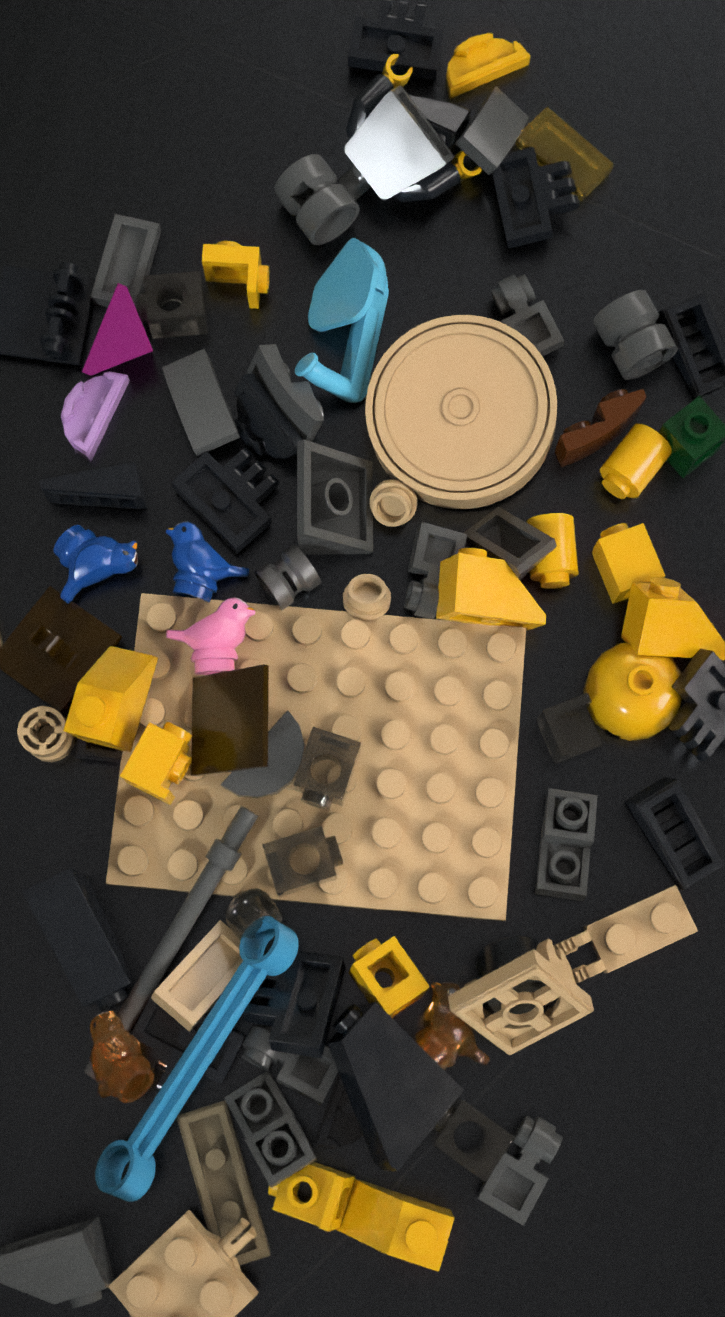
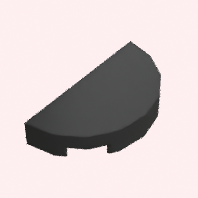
(284, 759)

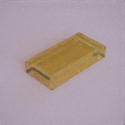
(559, 142)

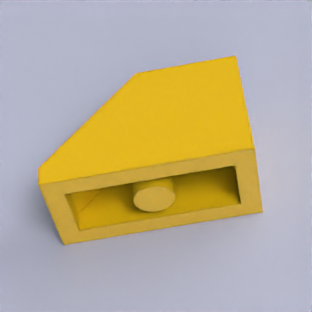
(484, 592)
(668, 622)
(111, 699)
(397, 1224)

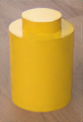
(635, 462)
(562, 562)

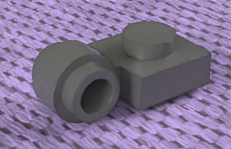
(531, 321)
(430, 547)
(302, 1074)
(514, 1181)

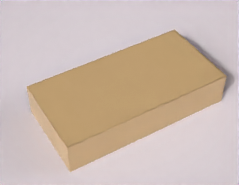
(200, 977)

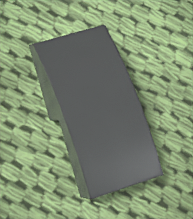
(492, 130)
(294, 398)
(200, 402)
(566, 844)
(270, 1129)

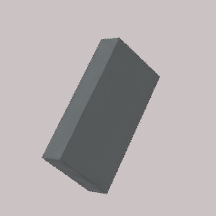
(126, 258)

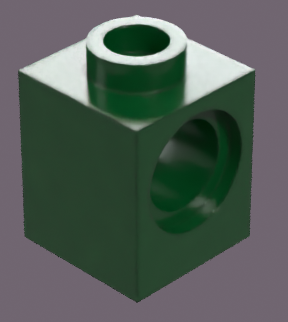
(693, 436)

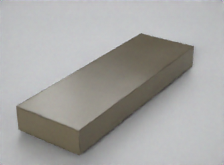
(222, 1176)

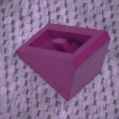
(119, 335)

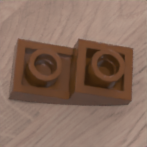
(609, 421)

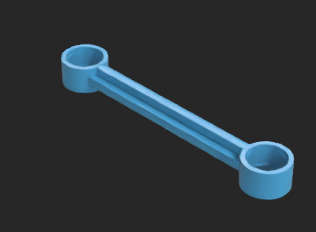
(194, 1063)

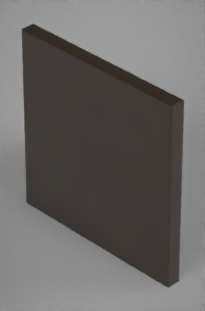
(55, 648)
(230, 721)

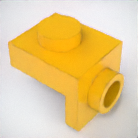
(236, 264)

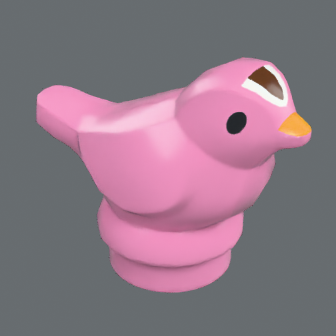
(216, 637)

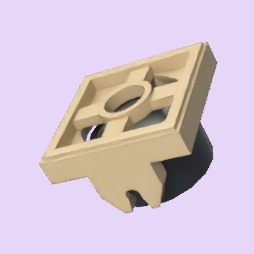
(514, 987)

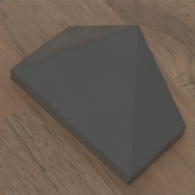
(510, 540)

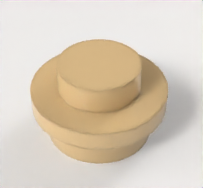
(393, 503)
(366, 597)

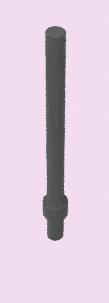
(222, 857)

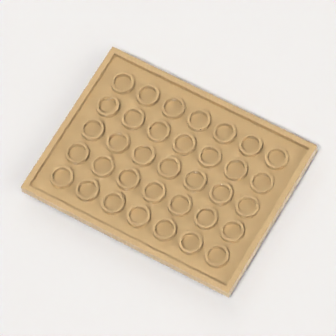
(432, 779)

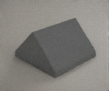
(333, 501)

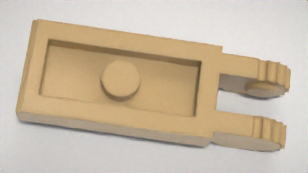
(632, 933)

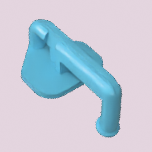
(355, 294)

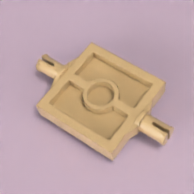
(188, 1274)

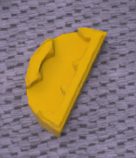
(482, 61)

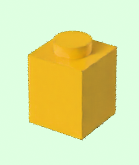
(625, 557)

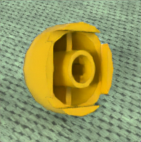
(632, 692)

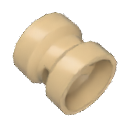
(51, 741)

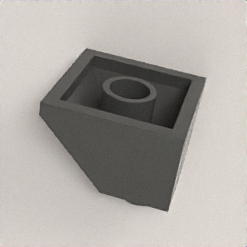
(59, 1264)

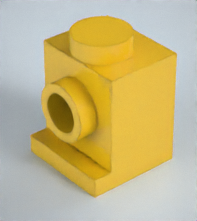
(159, 761)
(389, 957)
(328, 1200)

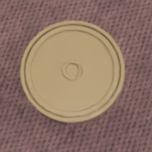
(462, 411)

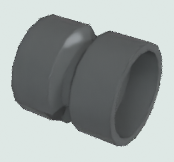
(313, 195)
(633, 331)

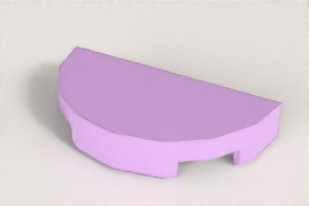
(90, 410)

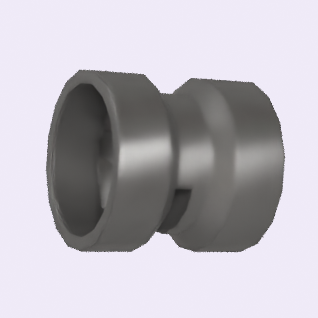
(296, 570)

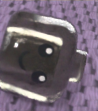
(248, 910)

